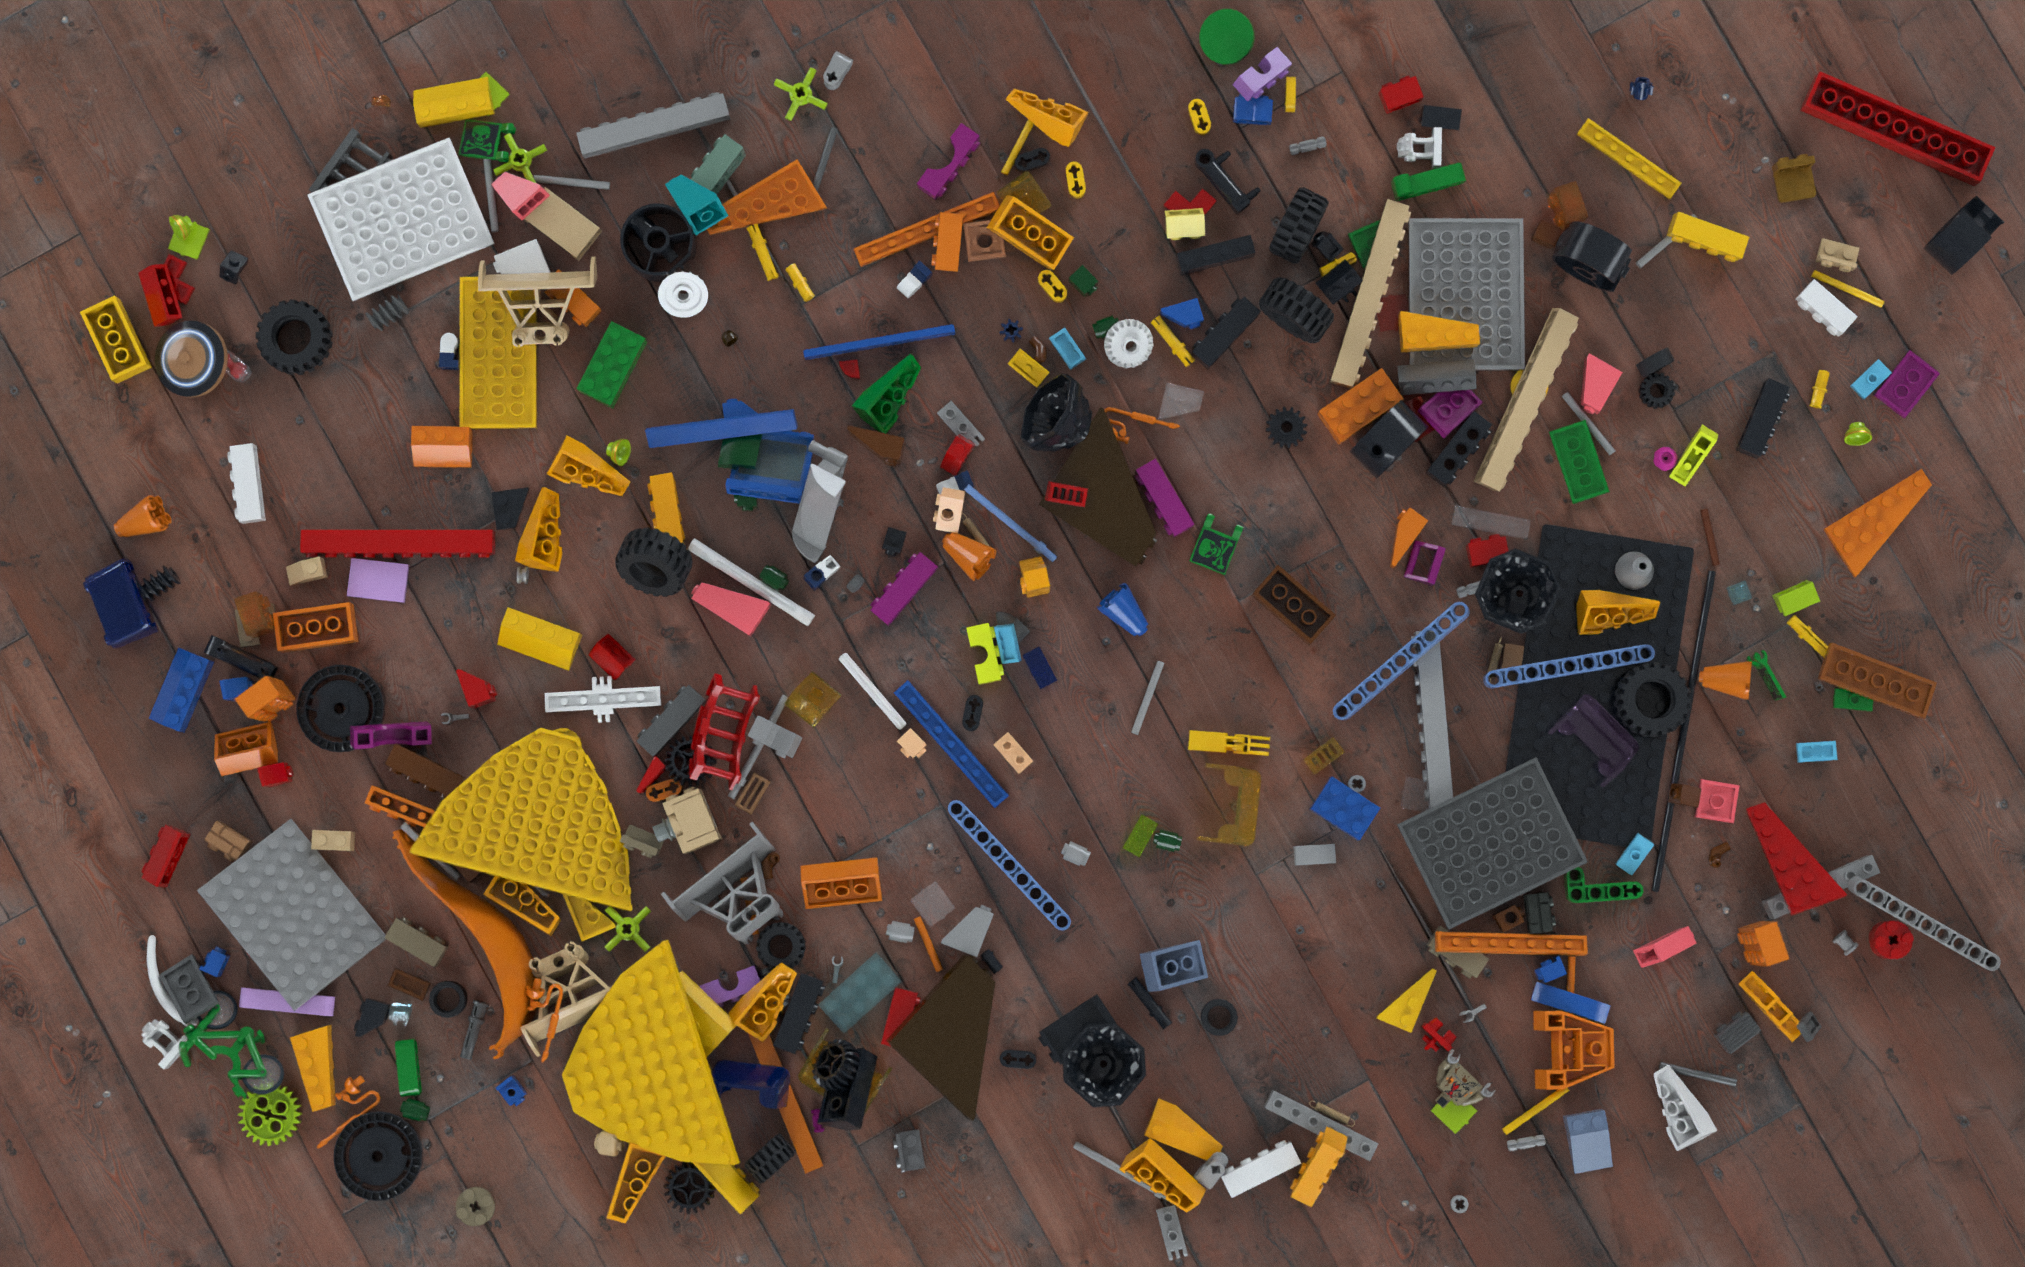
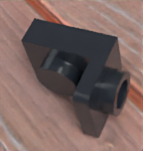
(1327, 245)
(894, 541)

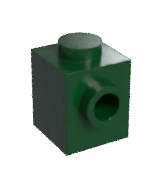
(1084, 281)
(745, 502)

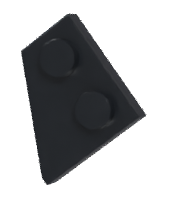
(508, 507)

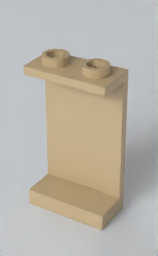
(564, 225)

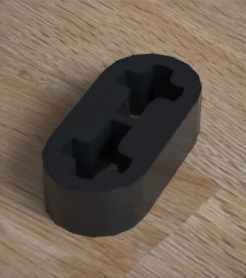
(1031, 155)
(977, 714)
(1019, 1054)

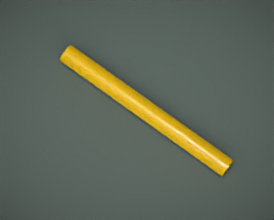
(1018, 146)
(1847, 288)
(1534, 1110)

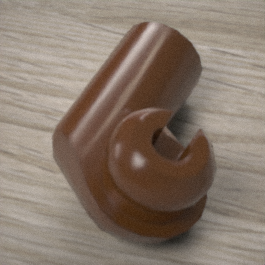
(1041, 350)
(1715, 854)

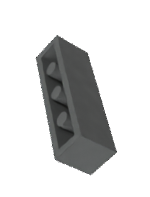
(1437, 377)
(671, 721)

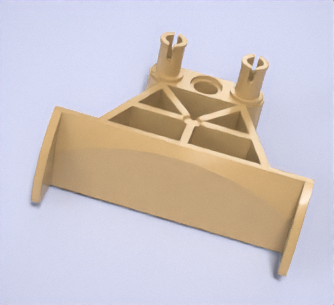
(525, 333)
(546, 969)

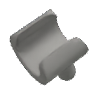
(454, 717)
(836, 969)
(1471, 1014)

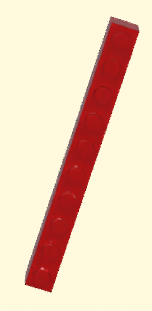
(397, 543)

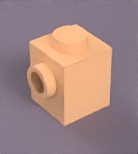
(912, 744)

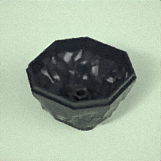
(1056, 416)
(1512, 573)
(1109, 1084)

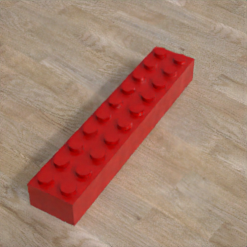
(1897, 128)

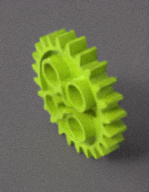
(265, 1131)

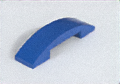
(1570, 1002)

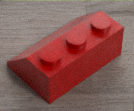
(165, 856)

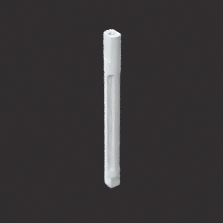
(751, 582)

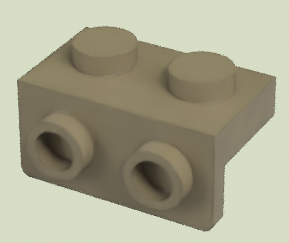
(641, 840)

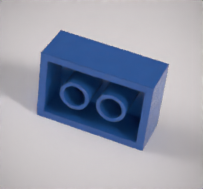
(1344, 808)

